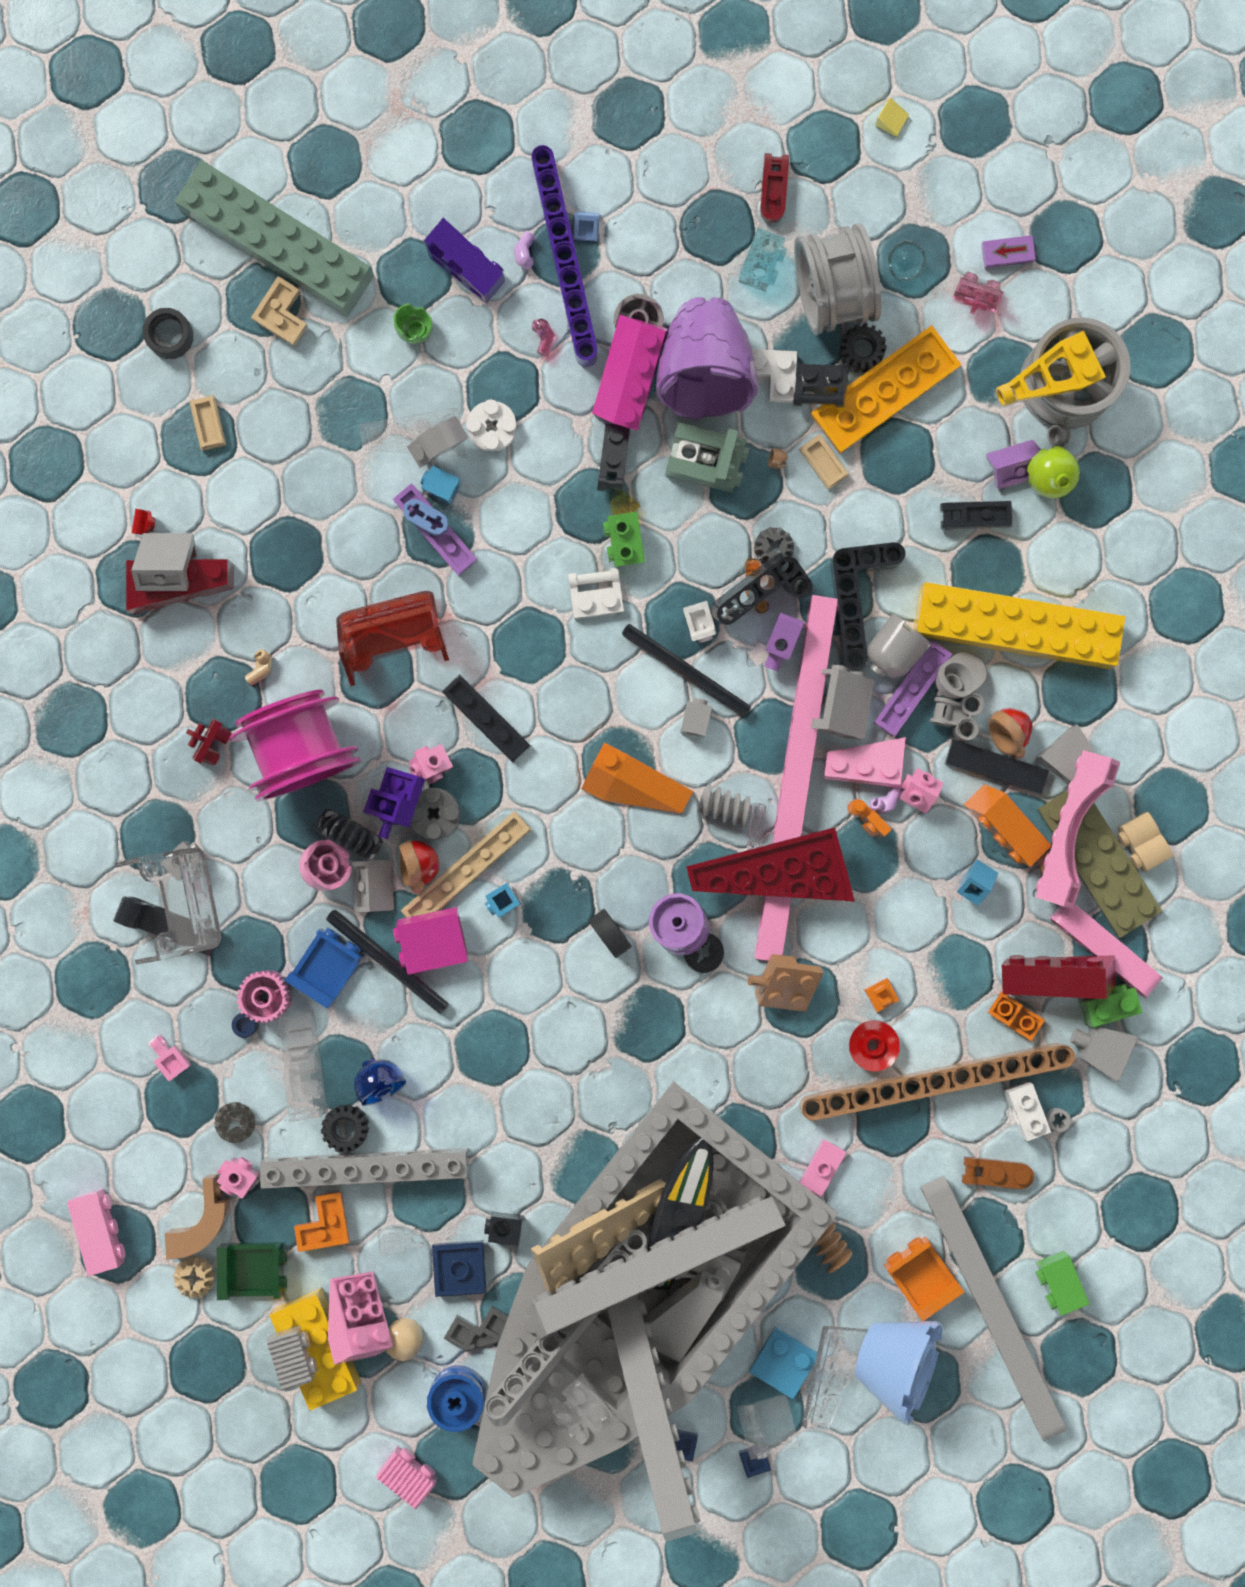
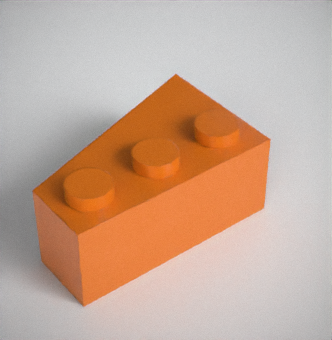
(1007, 825)

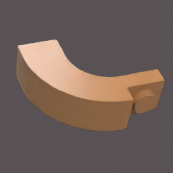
(190, 1240)

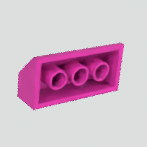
(629, 372)

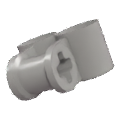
(954, 713)

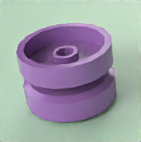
(674, 910)

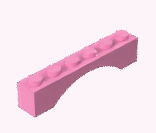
(1060, 878)

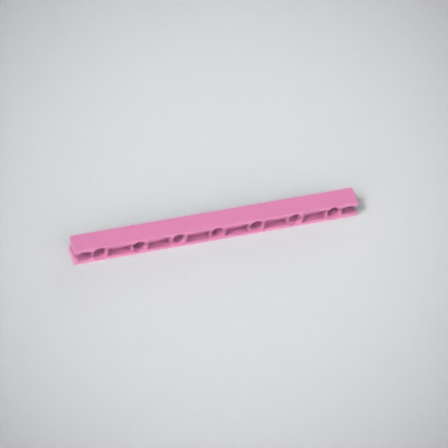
(798, 761)

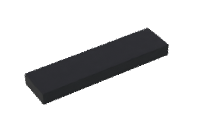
(486, 718)
(996, 766)

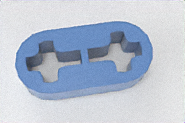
(429, 512)

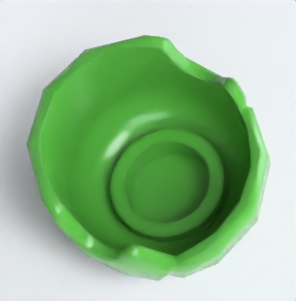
(412, 324)

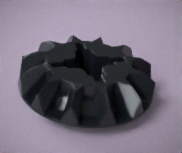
(707, 964)

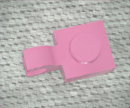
(170, 1061)

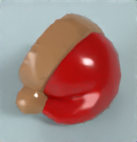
(1010, 731)
(418, 864)

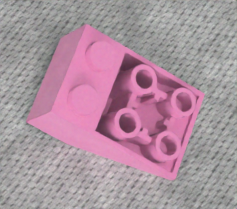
(356, 1319)

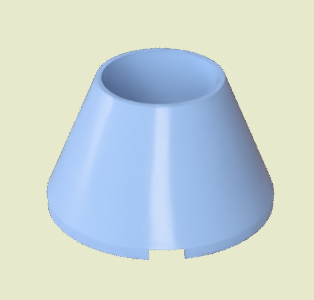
(899, 1364)

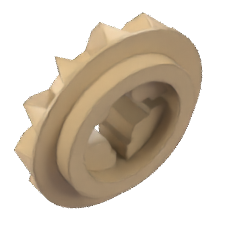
(203, 1270)

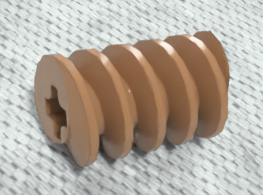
(833, 1249)

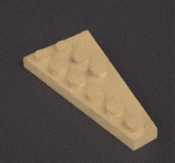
(594, 1237)

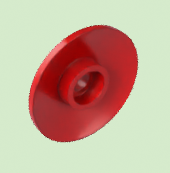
(886, 1050)

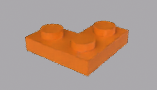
(330, 1228)

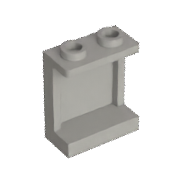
(163, 561)
(846, 704)

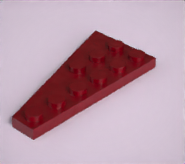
(791, 868)

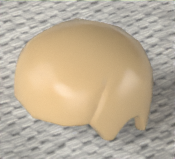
(406, 1339)

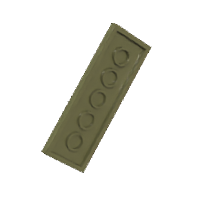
(1105, 869)

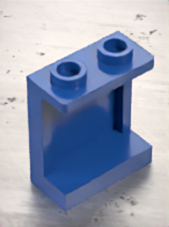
(325, 967)

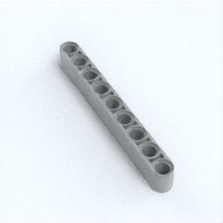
(546, 1359)

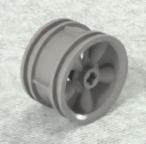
(837, 278)
(1112, 357)

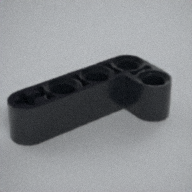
(757, 593)
(144, 915)

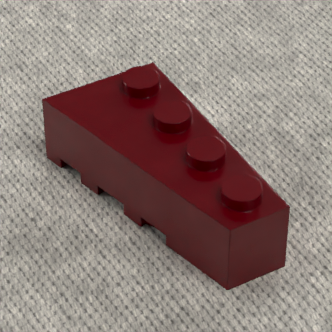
(204, 579)
(1059, 976)

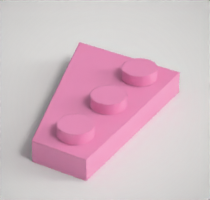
(868, 764)

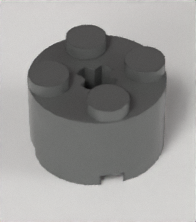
(449, 814)

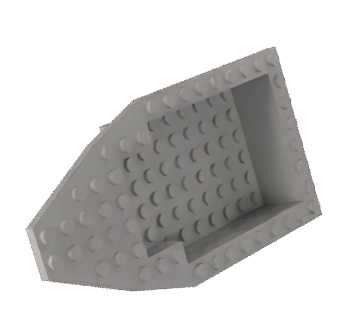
(535, 1442)

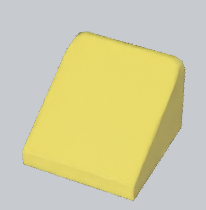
(892, 118)

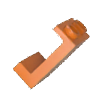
(923, 1277)

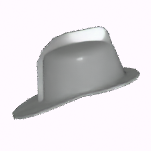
(960, 676)

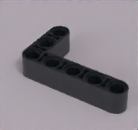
(852, 598)

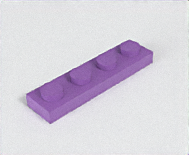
(447, 545)
(912, 689)

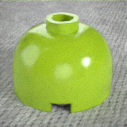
(1053, 472)

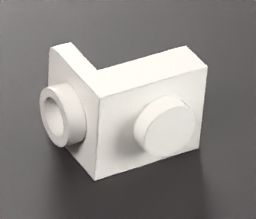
(700, 622)

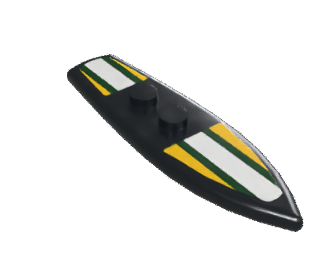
(684, 1196)

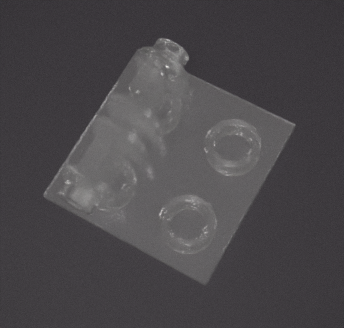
(768, 1427)

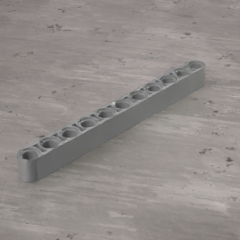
(993, 1308)

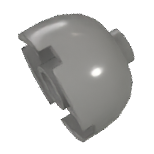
(641, 308)

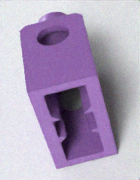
(784, 628)

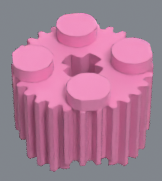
(261, 1010)

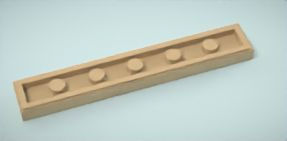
(469, 867)

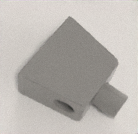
(1063, 753)
(1104, 1049)

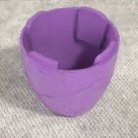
(706, 362)

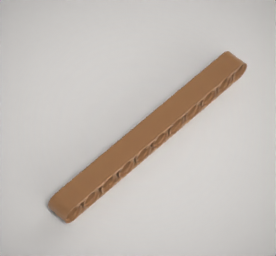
(948, 1084)

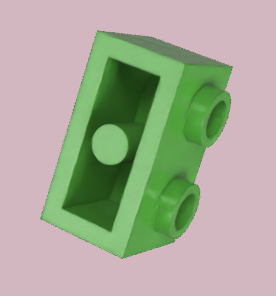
(625, 539)
(1119, 1005)
(1061, 1282)

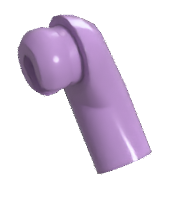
(521, 250)
(886, 803)

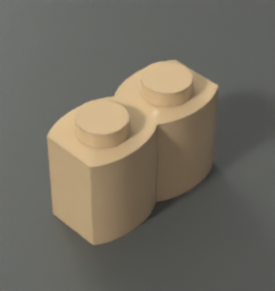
(1144, 842)

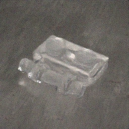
(588, 1404)

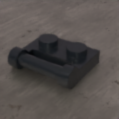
(821, 379)

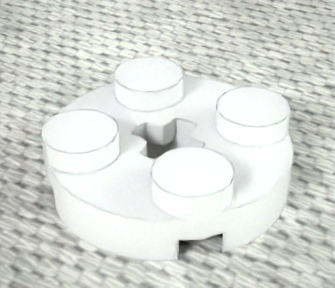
(506, 425)

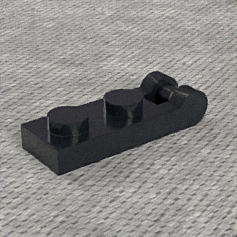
(613, 457)
(977, 515)

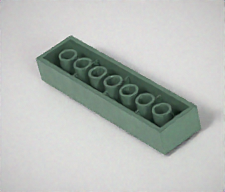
(274, 238)

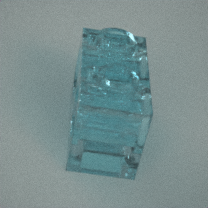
(758, 258)

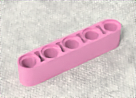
(1102, 943)

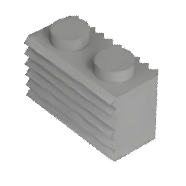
(292, 1357)

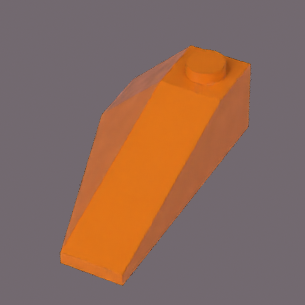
(630, 782)

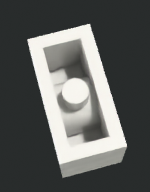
(1026, 1110)

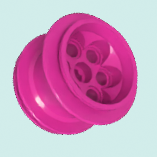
(294, 744)

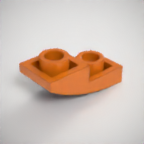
(1016, 1016)

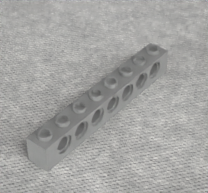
(364, 1168)

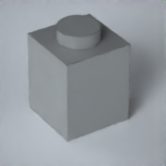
(696, 718)

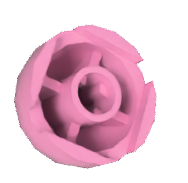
(325, 865)

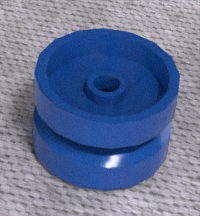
(451, 1413)

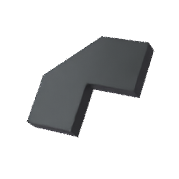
(469, 1336)

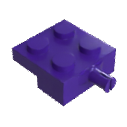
(394, 800)

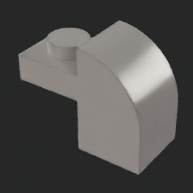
(437, 441)

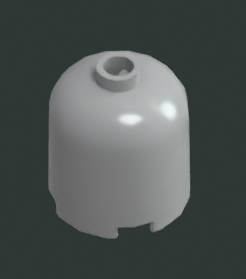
(896, 648)

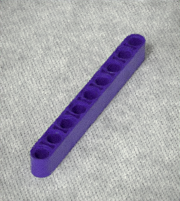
(560, 245)

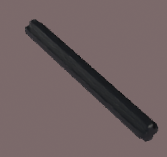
(686, 670)
(387, 961)

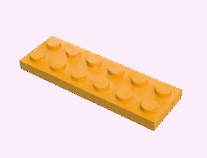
(887, 389)

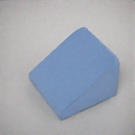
(586, 226)

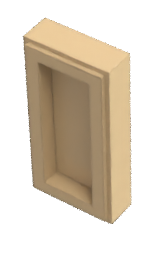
(207, 423)
(823, 462)

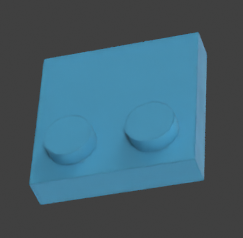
(783, 1362)

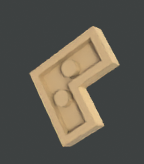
(274, 313)

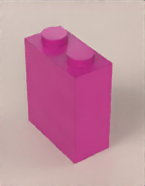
(431, 940)

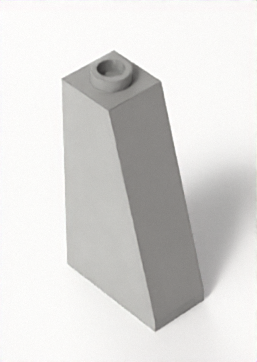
(683, 1314)

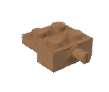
(786, 983)

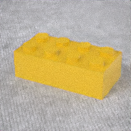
(312, 1314)

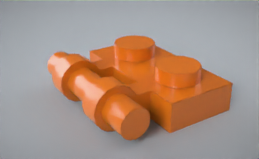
(873, 823)

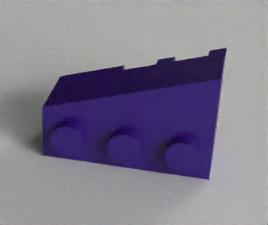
(464, 261)

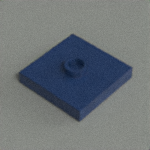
(459, 1268)

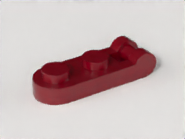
(774, 188)

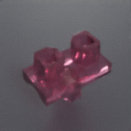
(978, 295)

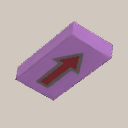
(1008, 251)

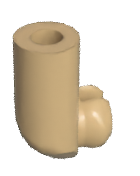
(262, 669)

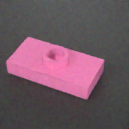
(822, 1167)

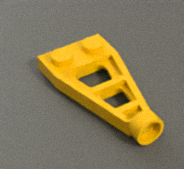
(1080, 360)

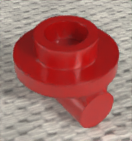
(142, 522)

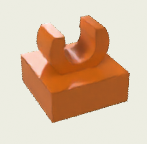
(881, 994)

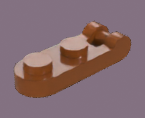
(997, 1173)

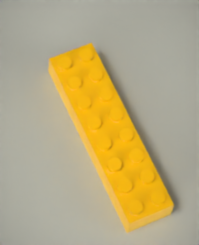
(1019, 625)

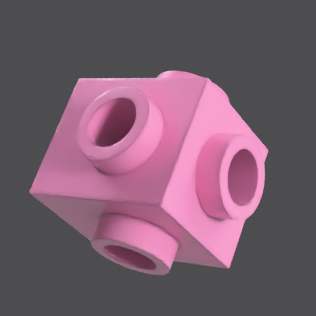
(430, 763)
(920, 790)
(246, 1174)

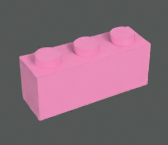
(96, 1232)

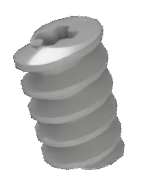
(725, 805)

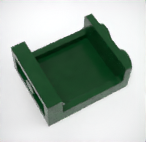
(251, 1270)

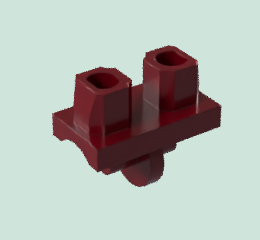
(214, 731)

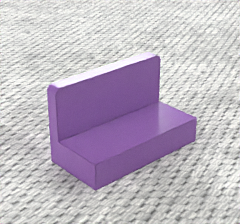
(1012, 463)

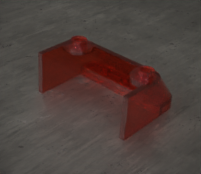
(389, 627)

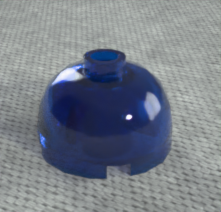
(376, 1080)

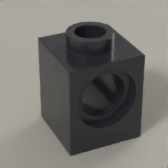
(514, 1222)

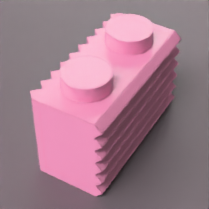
(407, 1476)

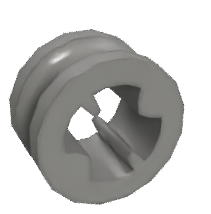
(1066, 1121)

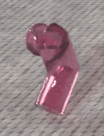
(546, 334)

